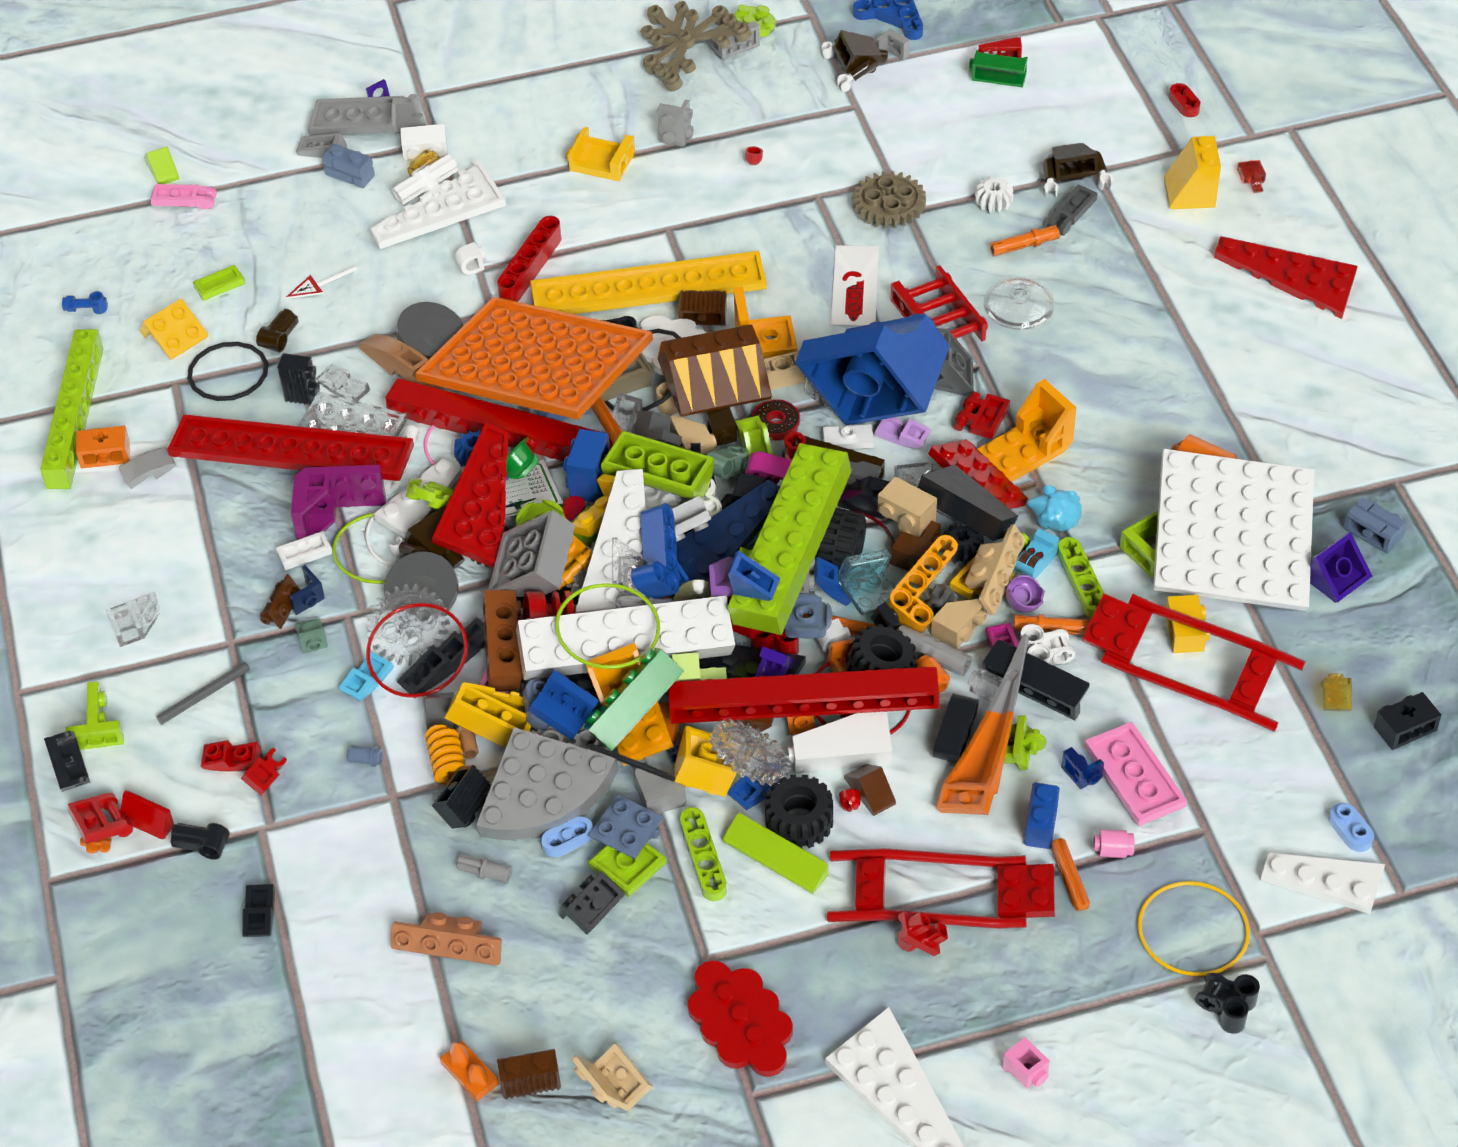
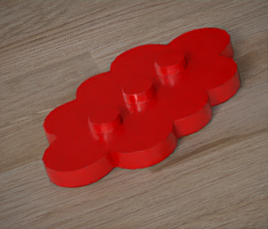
(740, 1018)

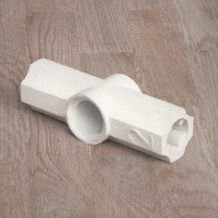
(425, 179)

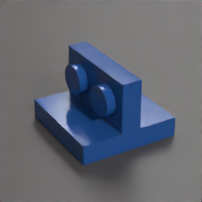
(563, 705)

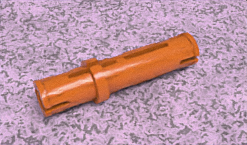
(1032, 238)
(1049, 624)

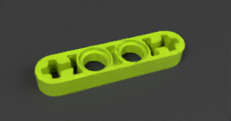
(1080, 578)
(704, 853)

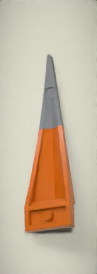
(979, 769)

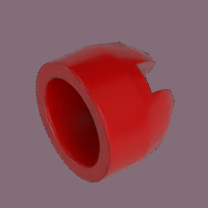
(753, 155)
(849, 799)

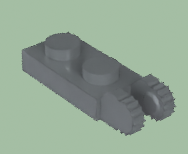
(1072, 208)

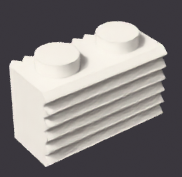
(418, 138)

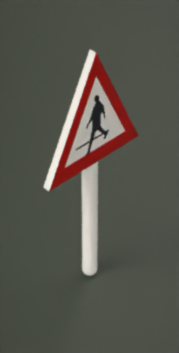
(310, 287)

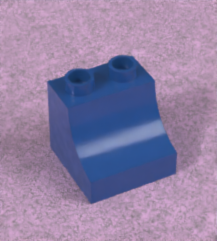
(876, 368)

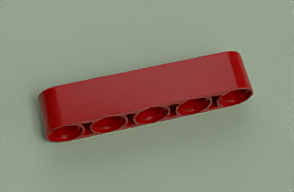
(530, 259)

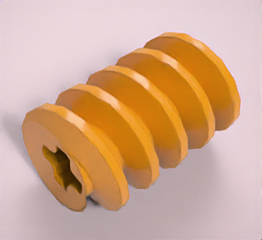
(444, 752)

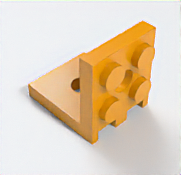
(779, 327)

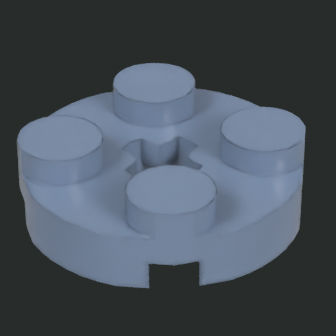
(813, 627)

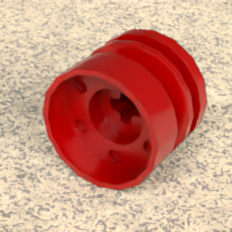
(536, 607)

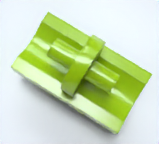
(1025, 743)

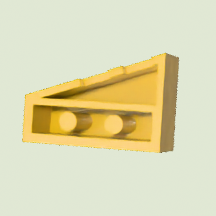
(488, 712)

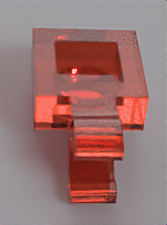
(1252, 173)

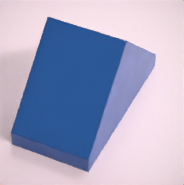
(751, 578)

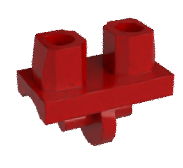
(920, 934)

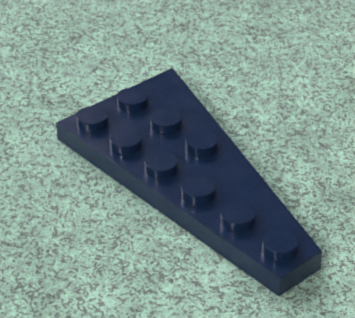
(726, 532)

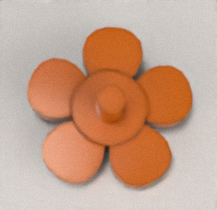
(93, 847)

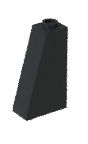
(968, 502)

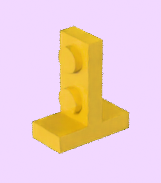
(591, 520)

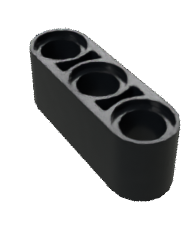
(955, 728)

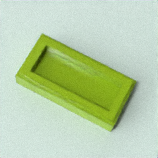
(218, 282)

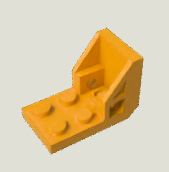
(1041, 433)
(651, 732)

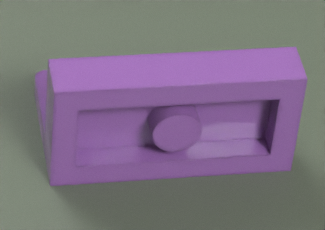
(719, 578)

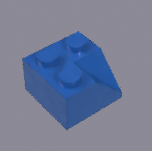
(584, 464)

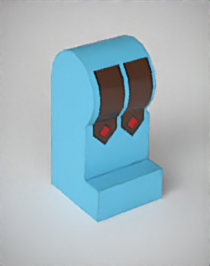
(1038, 554)

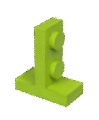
(97, 731)

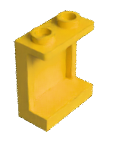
(600, 156)

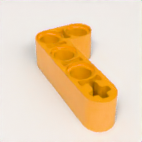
(923, 579)

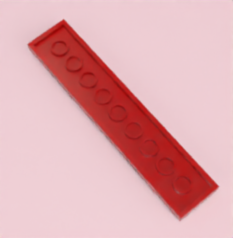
(287, 445)

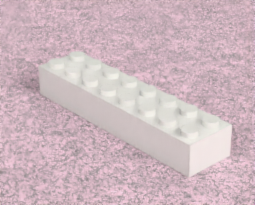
(685, 627)

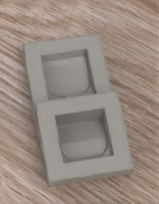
(151, 463)

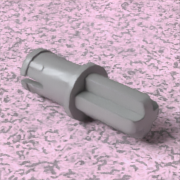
(484, 868)

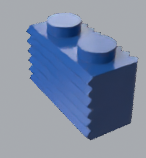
(1041, 815)

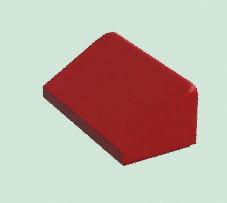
(146, 815)

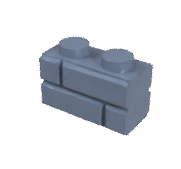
(348, 165)
(1375, 524)

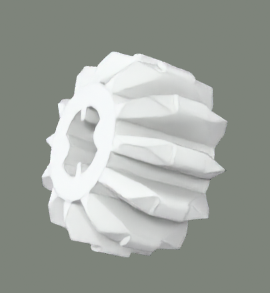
(994, 194)

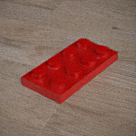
(979, 468)

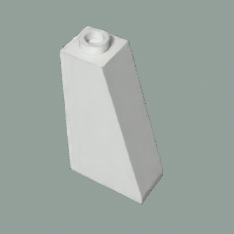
(843, 744)

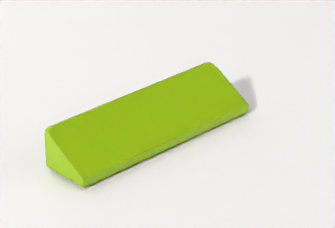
(776, 853)

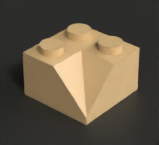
(907, 506)

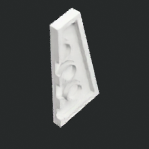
(404, 512)
(1332, 880)

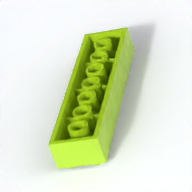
(793, 534)

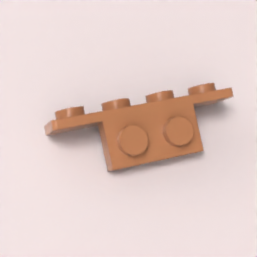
(447, 938)

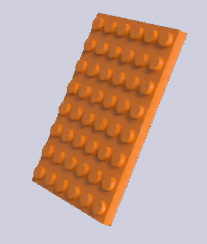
(535, 357)

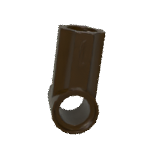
(275, 335)

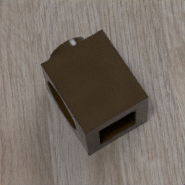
(722, 425)

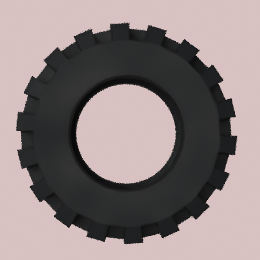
(843, 536)
(881, 650)
(805, 794)

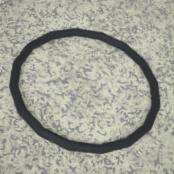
(236, 396)
(632, 762)

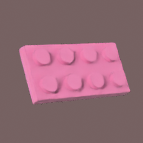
(1136, 774)

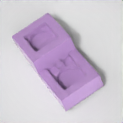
(901, 433)

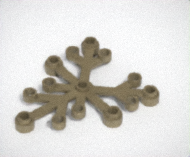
(686, 39)

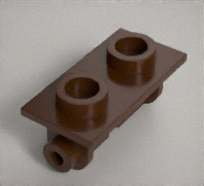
(280, 604)

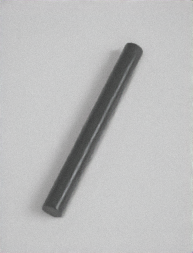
(202, 693)

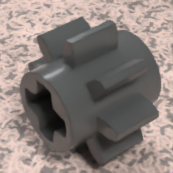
(938, 597)

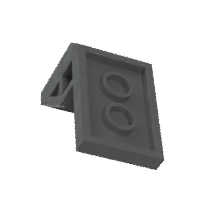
(957, 369)

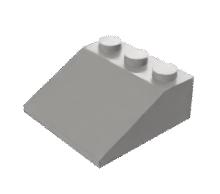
(533, 555)

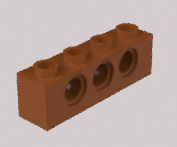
(501, 641)

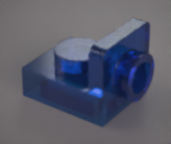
(1078, 769)

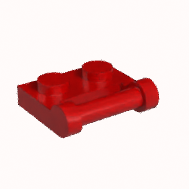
(93, 823)

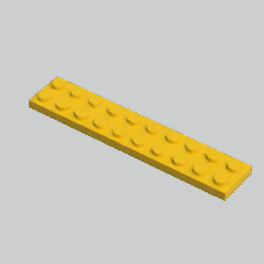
(649, 283)

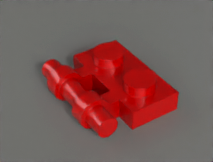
(989, 415)

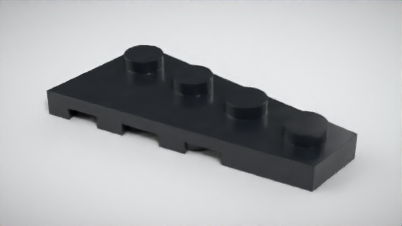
(746, 661)

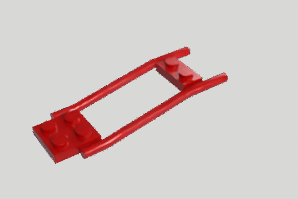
(1120, 626)
(1022, 888)

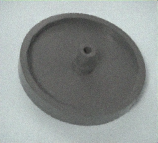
(427, 327)
(427, 571)

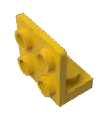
(174, 329)

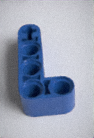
(660, 575)

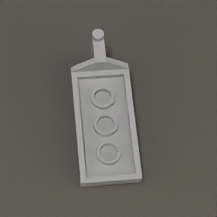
(365, 115)

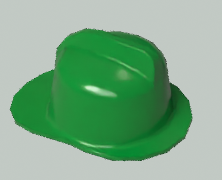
(521, 461)

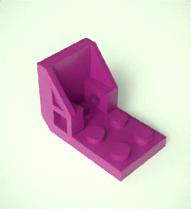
(332, 489)

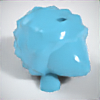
(1056, 509)

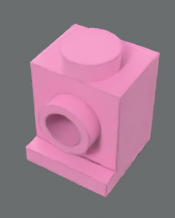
(1024, 1057)

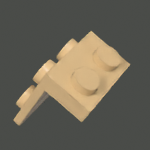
(613, 1078)

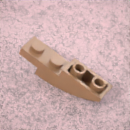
(395, 357)

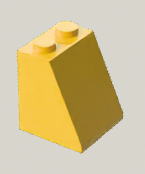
(1194, 175)

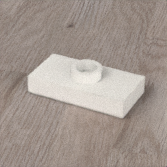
(850, 436)
(304, 550)

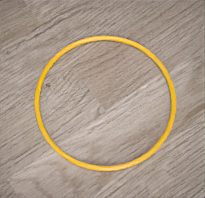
(1188, 973)

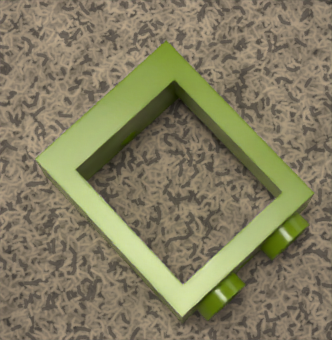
(1136, 548)

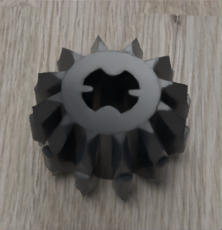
(967, 540)

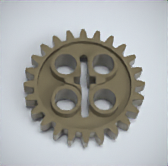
(889, 199)

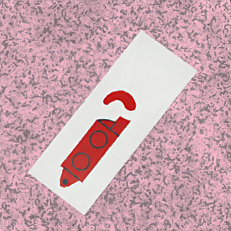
(855, 285)

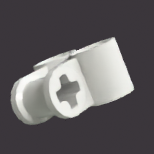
(1048, 645)

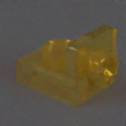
(1337, 693)

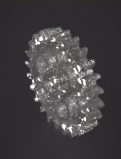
(428, 632)
(750, 752)

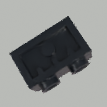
(593, 903)

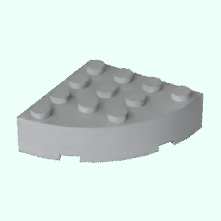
(542, 786)

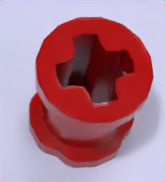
(790, 444)

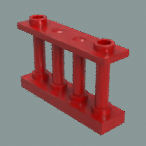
(906, 305)

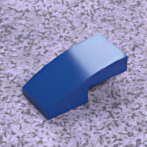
(827, 578)
(748, 793)

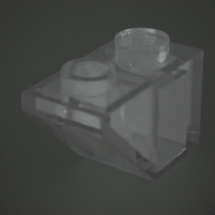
(134, 618)

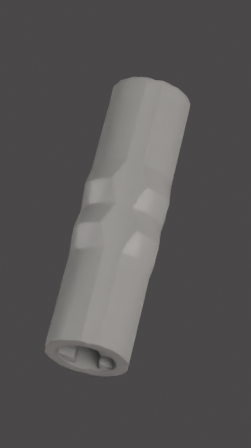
(945, 655)

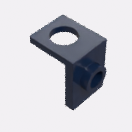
(309, 595)

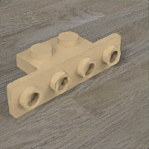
(994, 568)

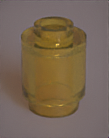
(422, 159)

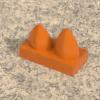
(469, 1070)

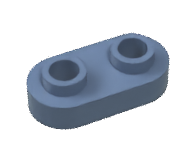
(529, 695)

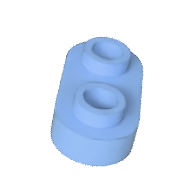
(1349, 825)
(566, 837)

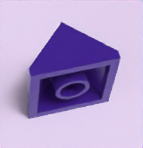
(1339, 568)

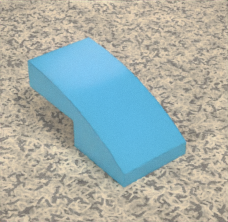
(360, 682)

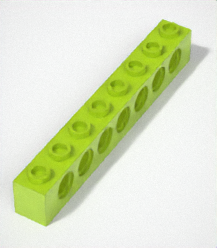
(71, 408)

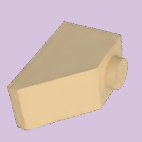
(692, 433)

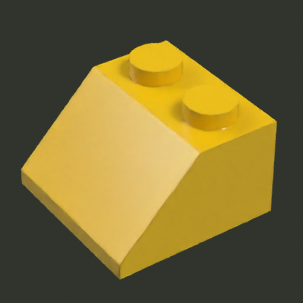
(698, 765)

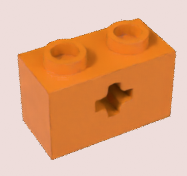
(102, 446)

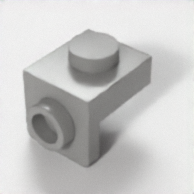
(894, 44)

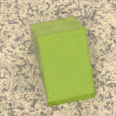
(161, 165)

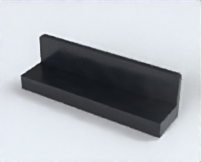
(1040, 680)

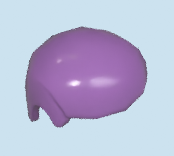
(1024, 594)

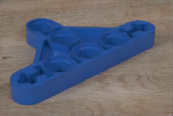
(892, 14)

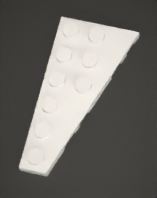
(448, 203)
(622, 521)
(890, 1080)

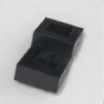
(258, 910)

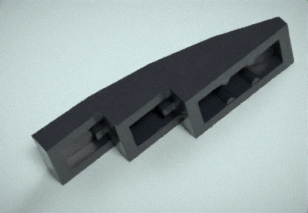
(443, 661)

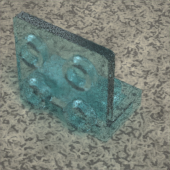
(865, 581)

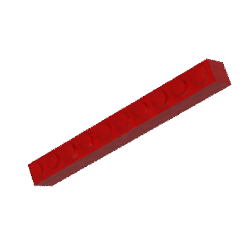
(464, 413)
(804, 695)

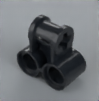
(1228, 999)

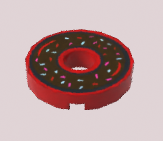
(782, 410)

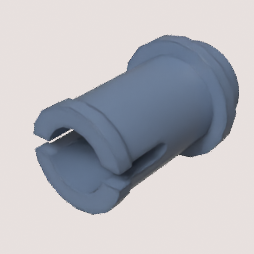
(367, 755)

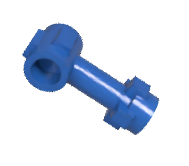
(96, 301)

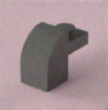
(655, 427)

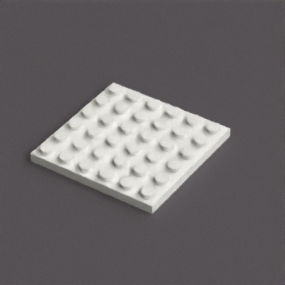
(1234, 530)

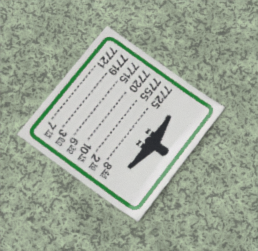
(533, 487)

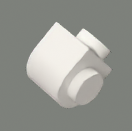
(470, 258)
(834, 634)

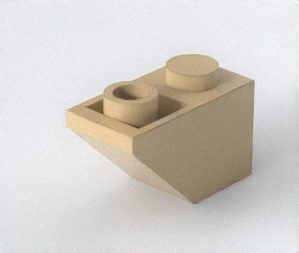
(957, 621)

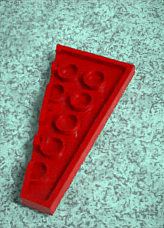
(1298, 274)
(477, 507)

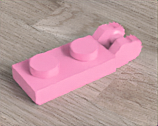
(183, 195)

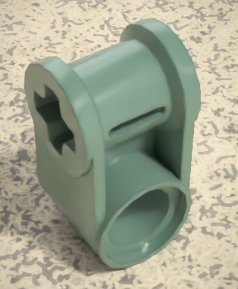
(729, 461)

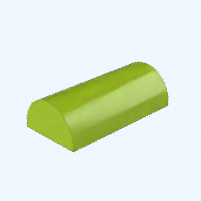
(663, 465)

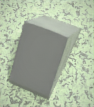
(659, 793)

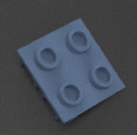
(626, 826)

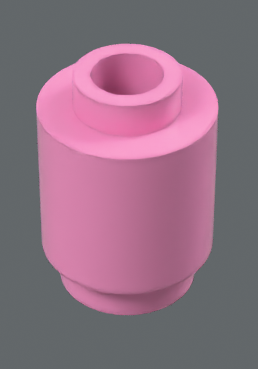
(1114, 843)

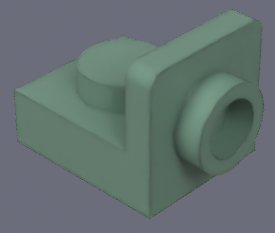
(311, 635)

